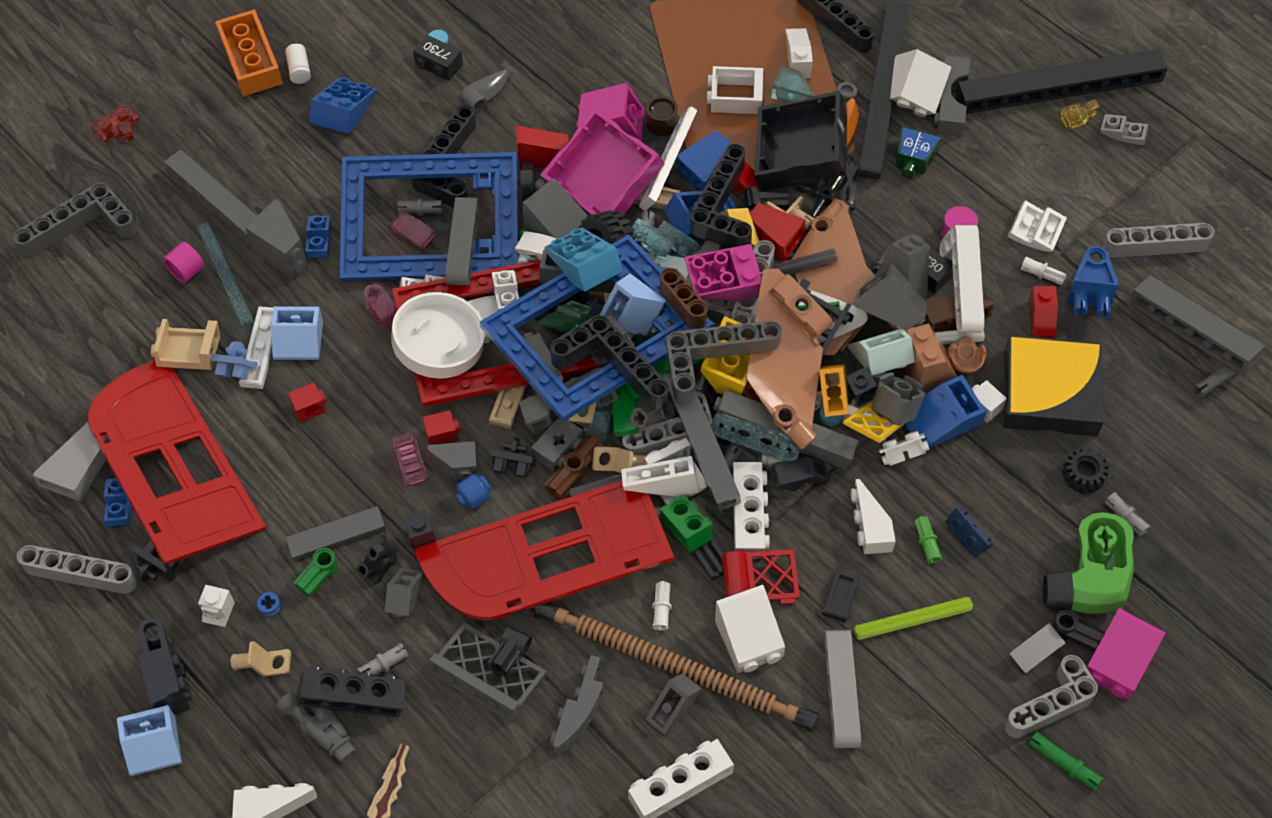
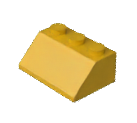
(727, 371)

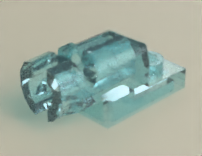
(663, 239)

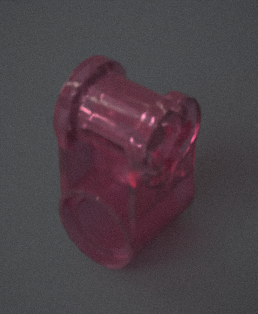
(380, 305)

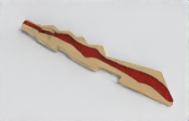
(392, 784)

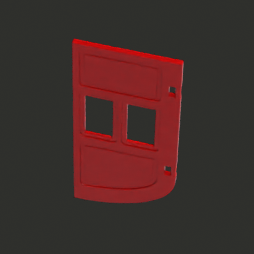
(152, 413)
(495, 566)

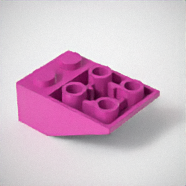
(725, 274)

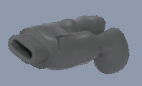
(322, 728)

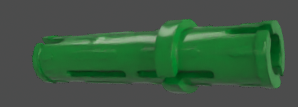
(1074, 767)

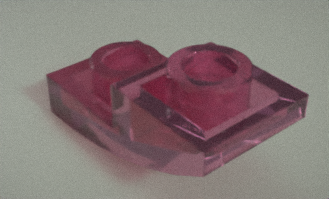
(412, 229)

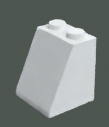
(918, 82)
(749, 629)

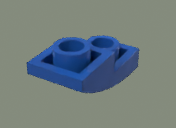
(318, 236)
(117, 505)

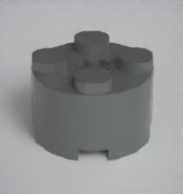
(898, 398)

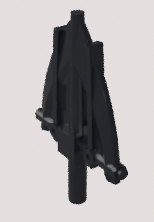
(829, 192)

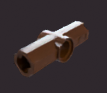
(565, 476)

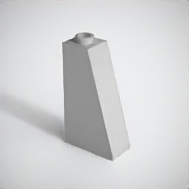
(72, 466)

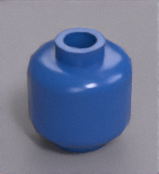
(473, 491)

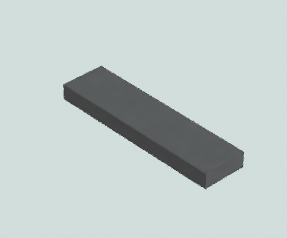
(335, 533)

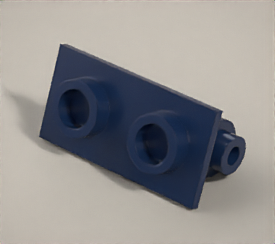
(964, 527)

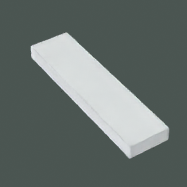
(259, 349)

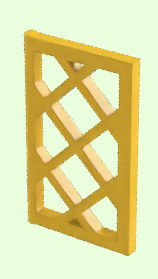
(866, 429)

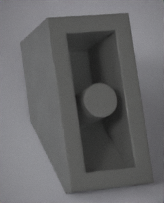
(455, 459)
(403, 592)
(673, 703)

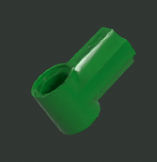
(316, 573)

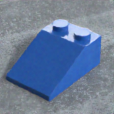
(680, 208)

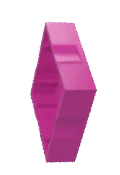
(603, 166)

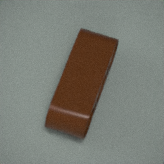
(683, 298)

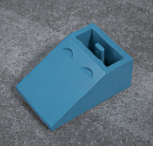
(584, 258)

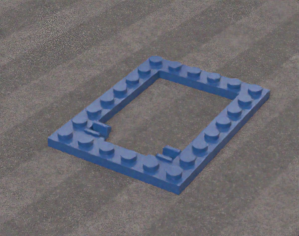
(501, 180)
(563, 401)

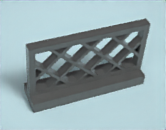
(479, 689)

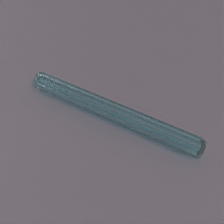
(225, 274)

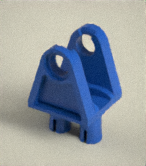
(1094, 284)

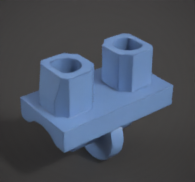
(236, 353)

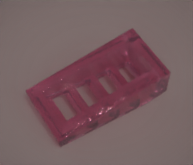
(405, 444)

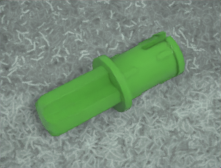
(928, 540)

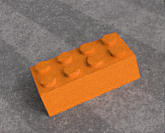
(249, 53)

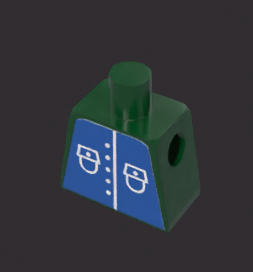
(916, 151)

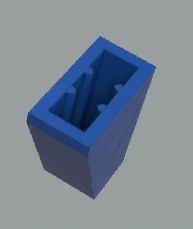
(700, 159)

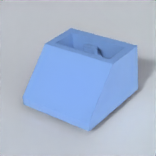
(633, 305)
(296, 333)
(149, 740)

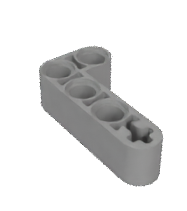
(663, 429)
(1048, 702)

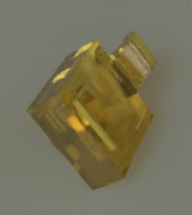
(1076, 115)

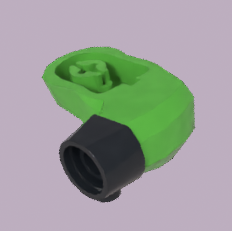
(1102, 572)

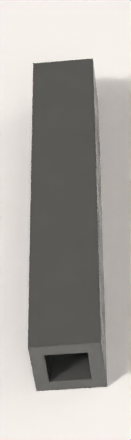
(210, 193)
(826, 446)
(707, 451)

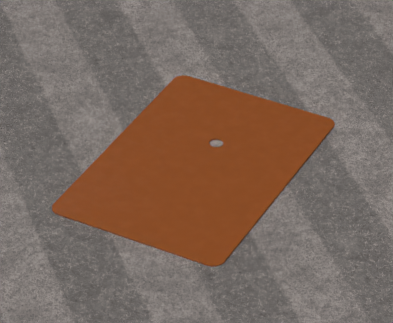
(732, 34)

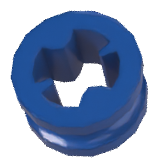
(275, 608)

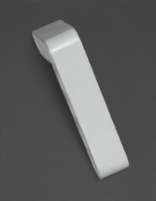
(963, 248)

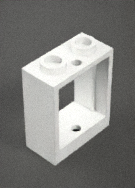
(735, 76)

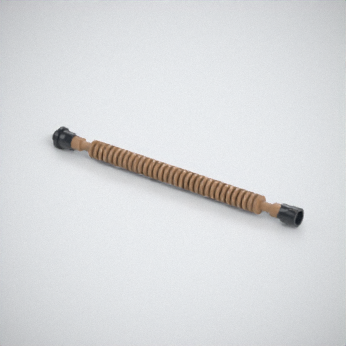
(554, 613)

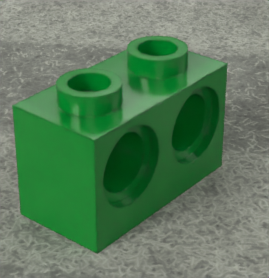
(687, 523)

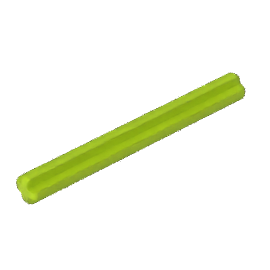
(913, 618)

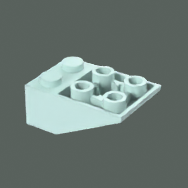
(884, 351)

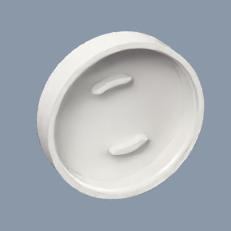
(437, 335)

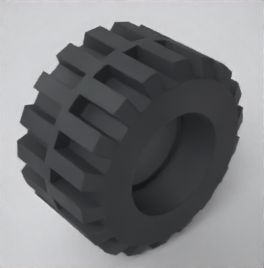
(608, 226)

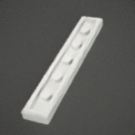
(668, 156)

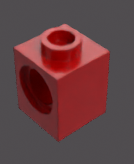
(308, 402)

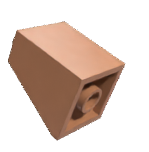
(931, 359)

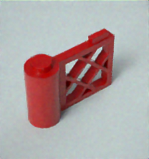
(740, 573)

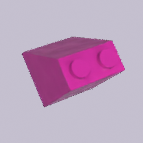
(616, 103)
(1124, 654)

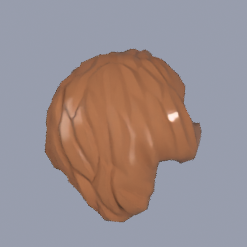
(966, 356)

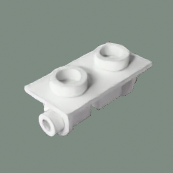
(911, 444)

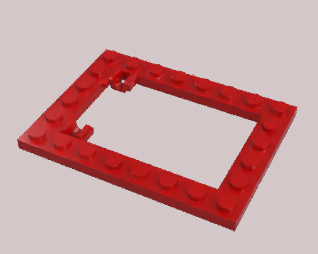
(485, 381)

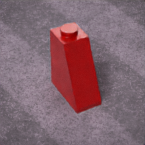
(538, 146)
(779, 228)

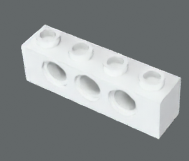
(750, 475)
(675, 793)

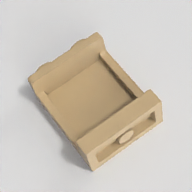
(185, 346)

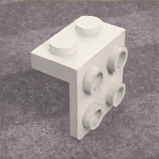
(675, 450)

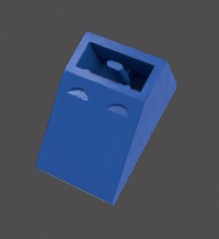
(341, 105)
(948, 412)

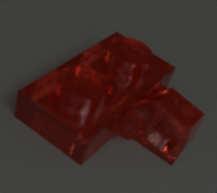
(116, 123)

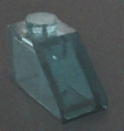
(790, 86)
(601, 424)

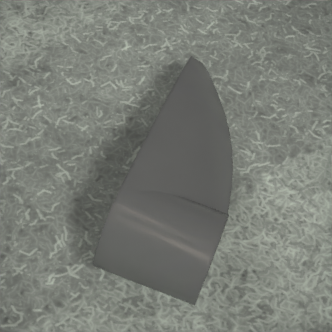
(483, 90)

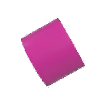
(958, 216)
(183, 262)

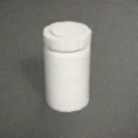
(297, 63)

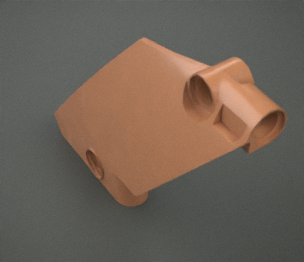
(841, 277)
(790, 374)

